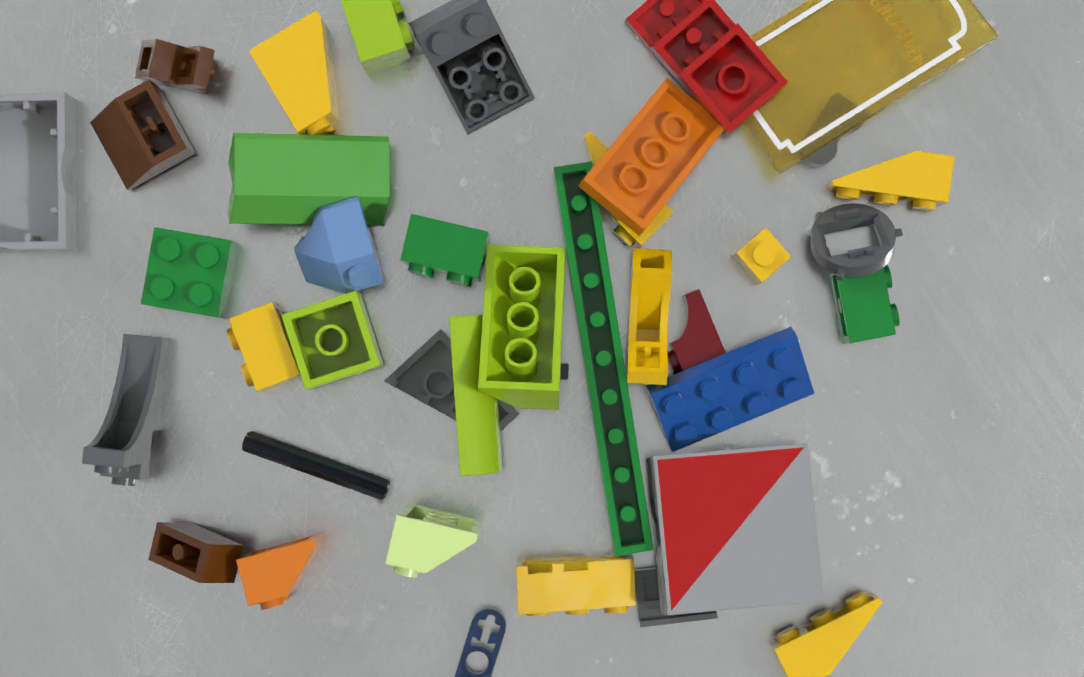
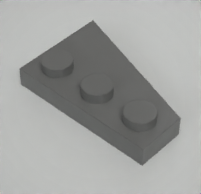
(429, 379)

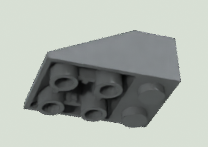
(471, 61)

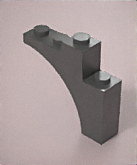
(134, 412)

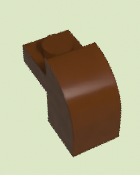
(176, 65)

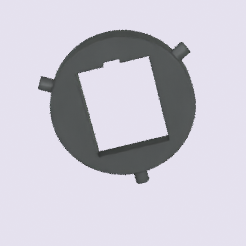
(857, 261)

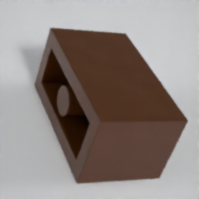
(195, 552)

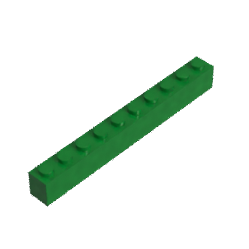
(603, 362)

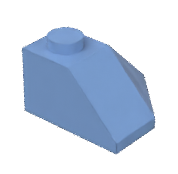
(340, 249)

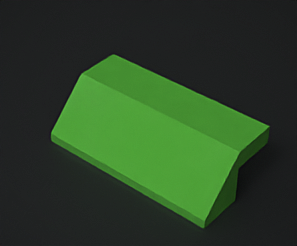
(296, 174)

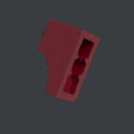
(698, 338)

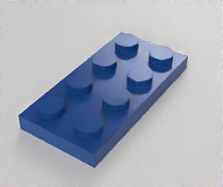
(731, 389)

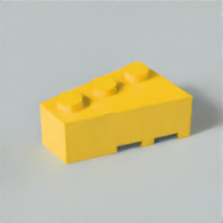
(575, 584)

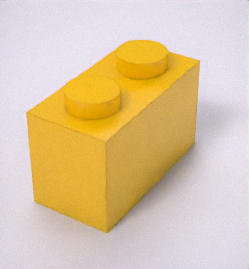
(264, 347)

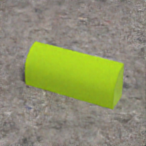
(475, 412)

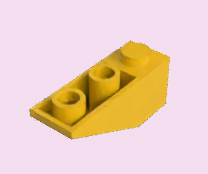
(910, 177)
(824, 642)

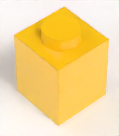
(761, 256)

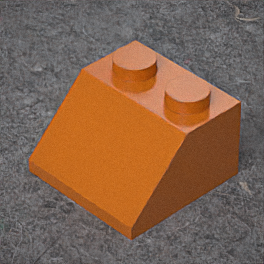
(277, 570)

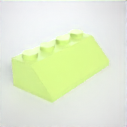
(428, 538)

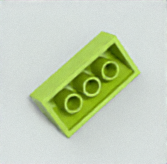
(523, 325)

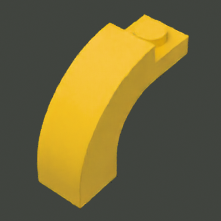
(648, 316)

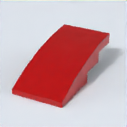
(708, 57)

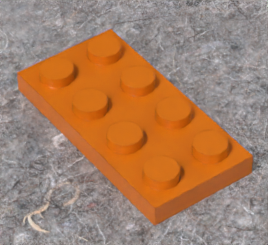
(652, 157)

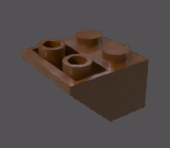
(141, 134)

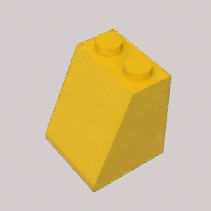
(302, 74)

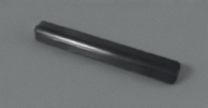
(315, 465)

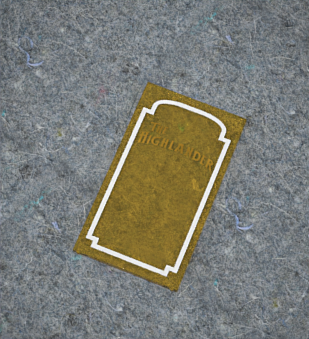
(854, 62)

